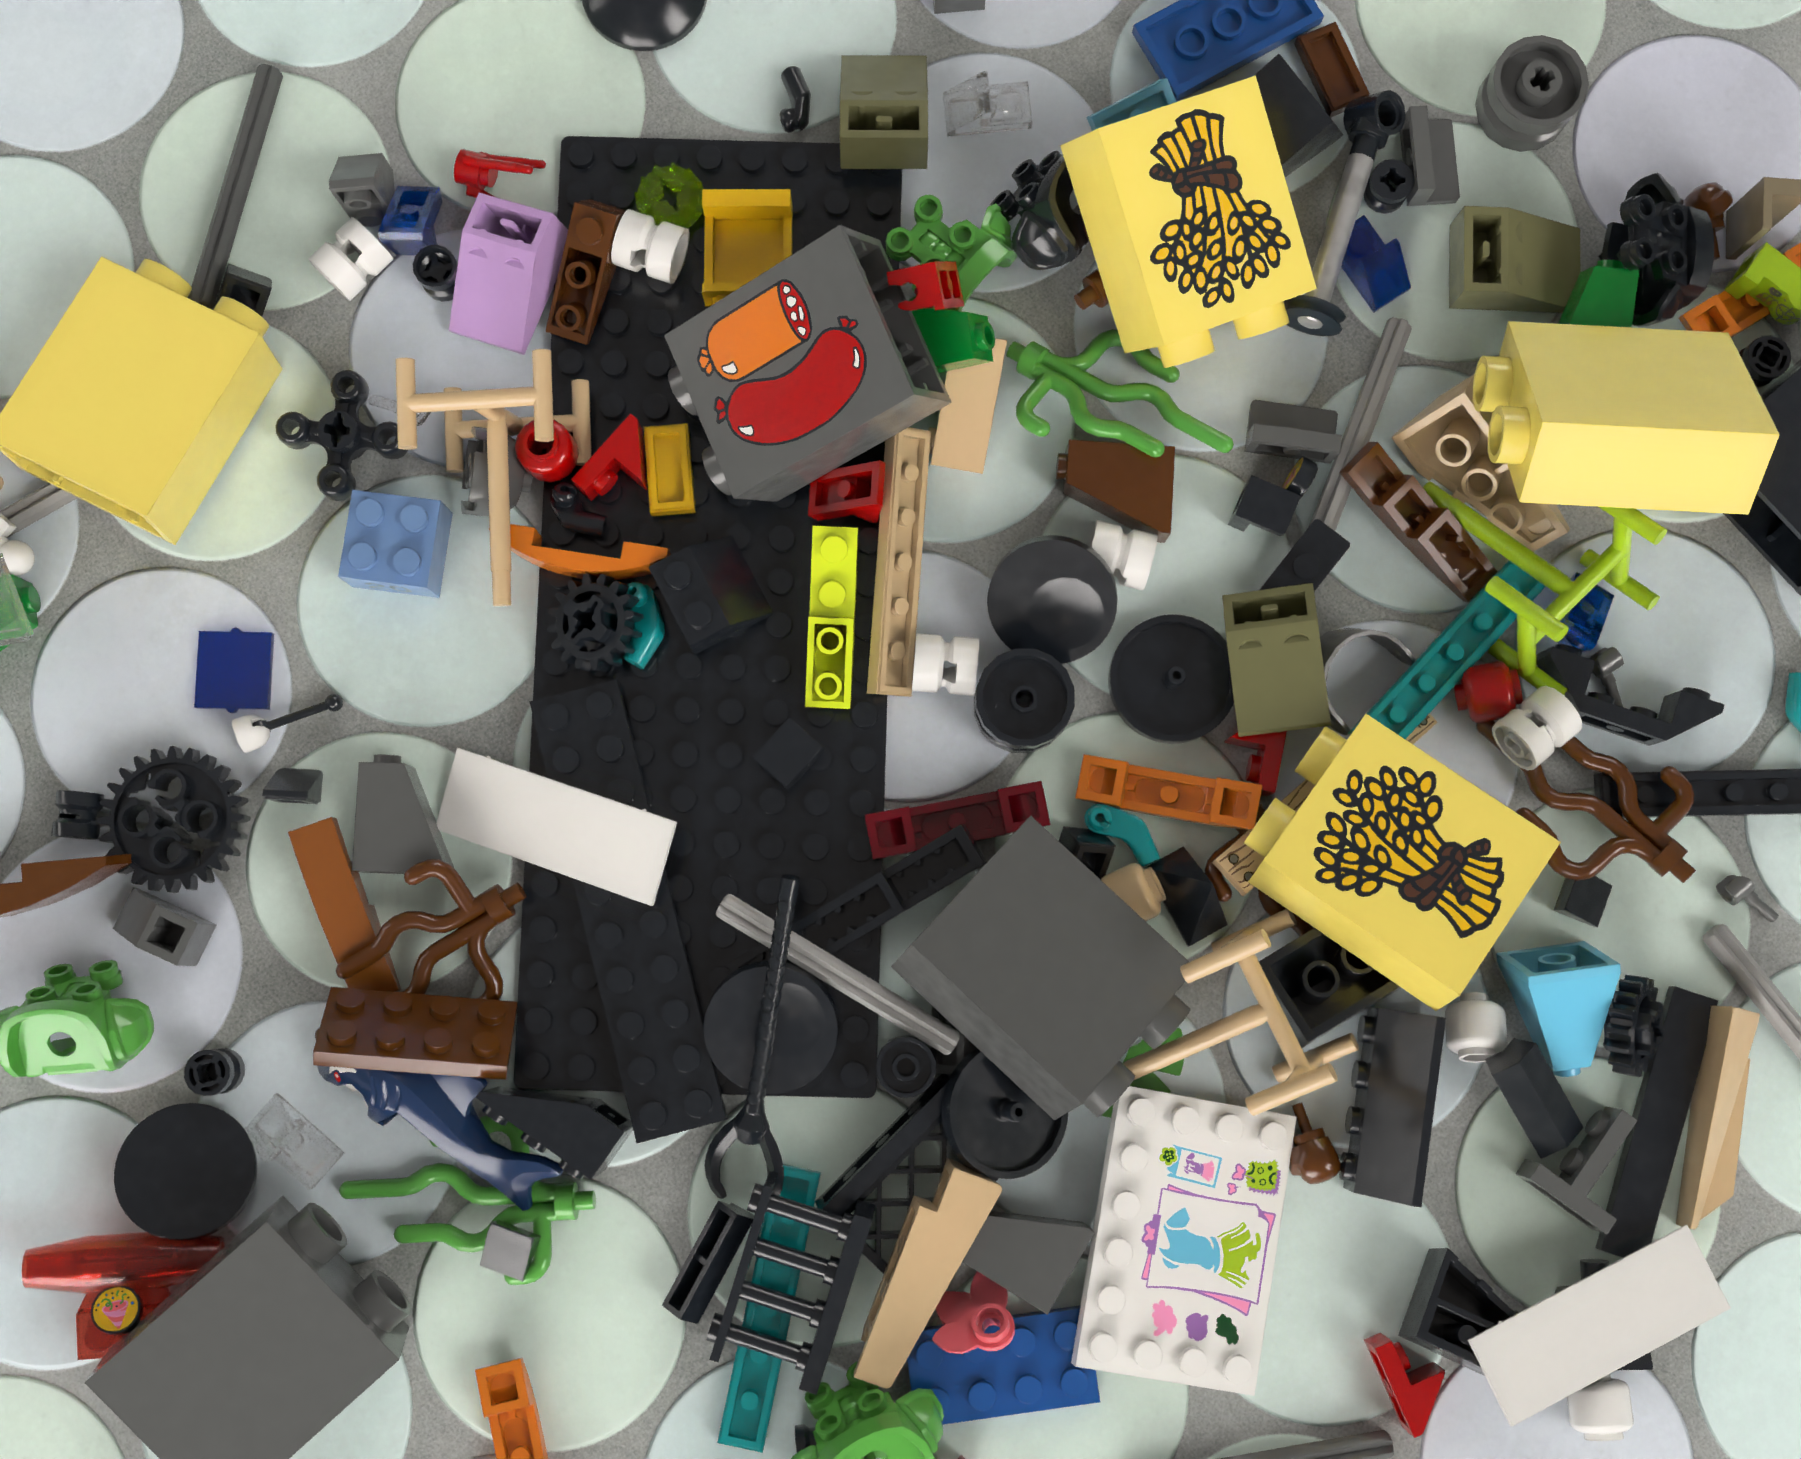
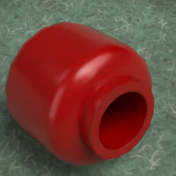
(550, 459)
(1488, 691)

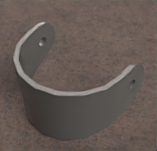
(1336, 639)

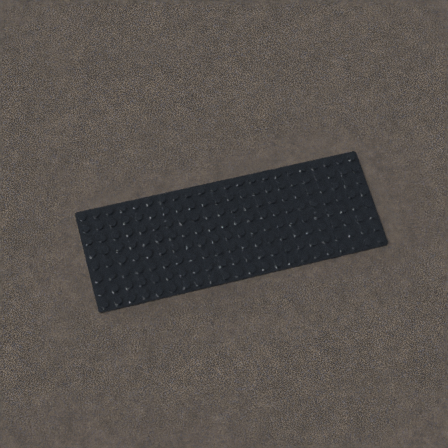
(709, 711)

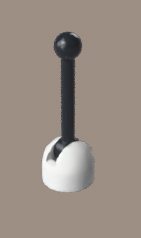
(255, 731)

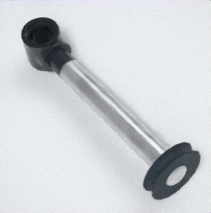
(1368, 126)

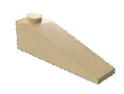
(1452, 447)

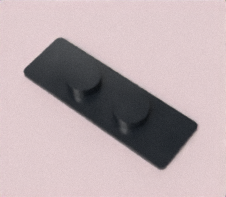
(1309, 558)

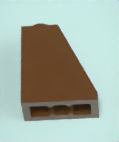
(1120, 483)

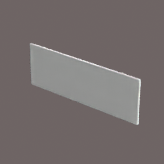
(556, 826)
(1598, 1325)

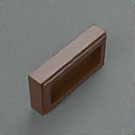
(1331, 68)

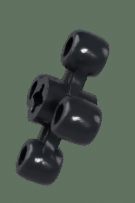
(335, 424)

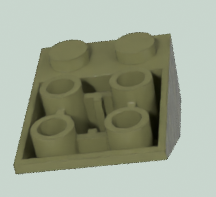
(883, 112)
(1511, 261)
(1276, 660)

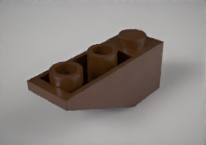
(584, 271)

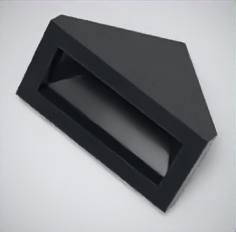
(1189, 896)

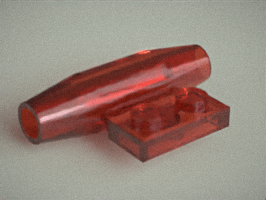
(110, 1261)

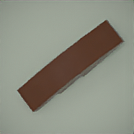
(1418, 522)
(56, 880)

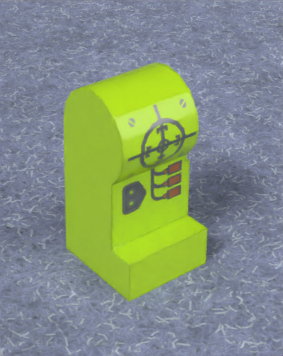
(1771, 281)

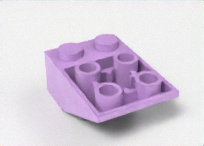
(505, 272)

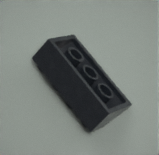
(1322, 984)
(1392, 1105)

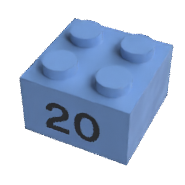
(395, 543)

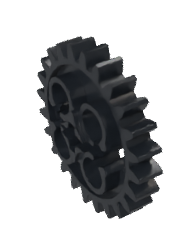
(200, 789)

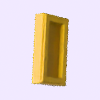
(669, 469)

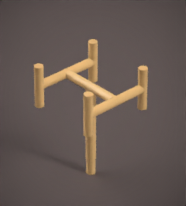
(499, 425)
(1301, 1070)

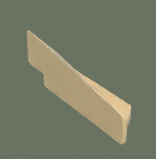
(1716, 1115)
(921, 1268)

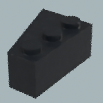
(1451, 1308)

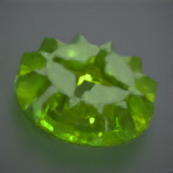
(677, 179)

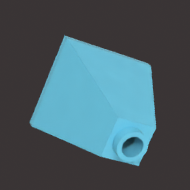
(1562, 999)

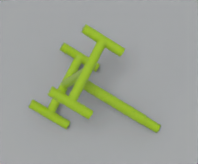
(1533, 620)

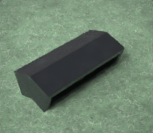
(1535, 1096)
(714, 1264)

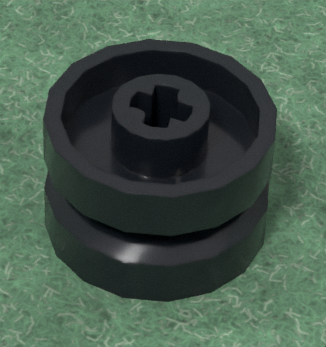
(1018, 727)

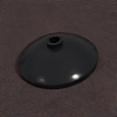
(644, 23)

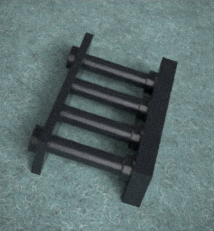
(836, 1272)

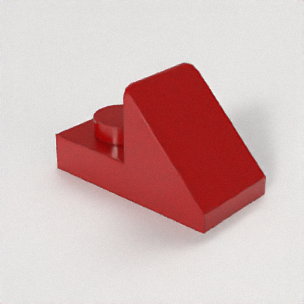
(620, 451)
(849, 492)
(1264, 766)
(1409, 1392)

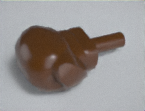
(1713, 200)
(1314, 1154)

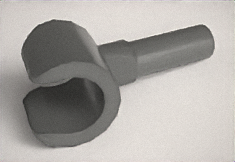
(1605, 663)
(1737, 888)

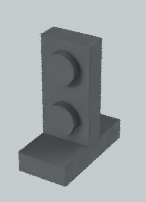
(1582, 1168)

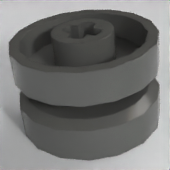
(1531, 93)

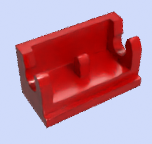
(935, 284)

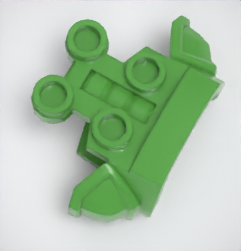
(972, 248)
(101, 1028)
(869, 1425)

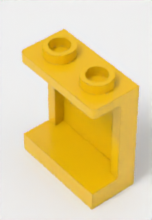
(743, 237)

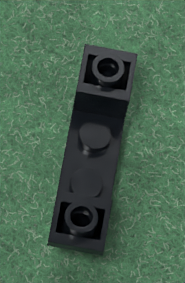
(1677, 713)

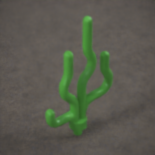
(1069, 374)
(549, 1200)

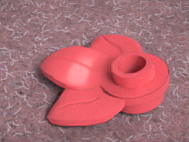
(969, 1315)

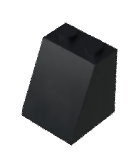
(1295, 116)

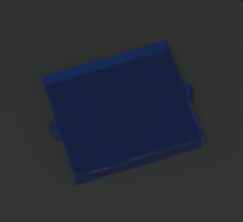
(234, 670)

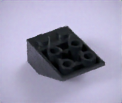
(574, 1128)

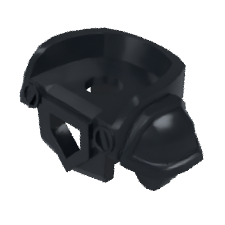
(1048, 227)
(1666, 244)

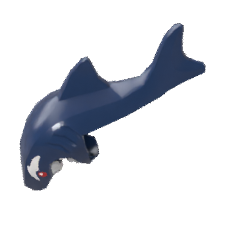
(445, 1114)

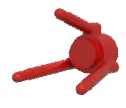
(481, 169)

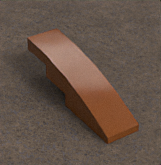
(341, 901)

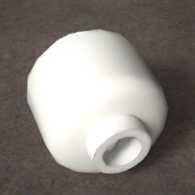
(1475, 1027)
(1602, 1410)

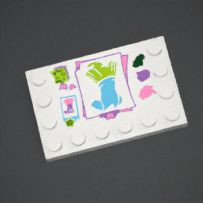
(1184, 1241)

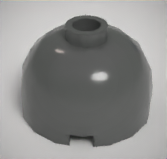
(476, 475)

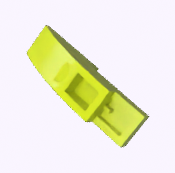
(831, 617)

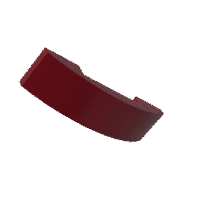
(985, 816)

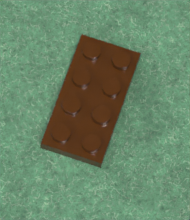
(416, 1033)

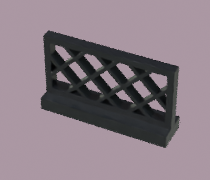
(883, 1159)

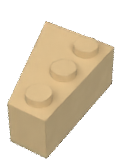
(967, 422)

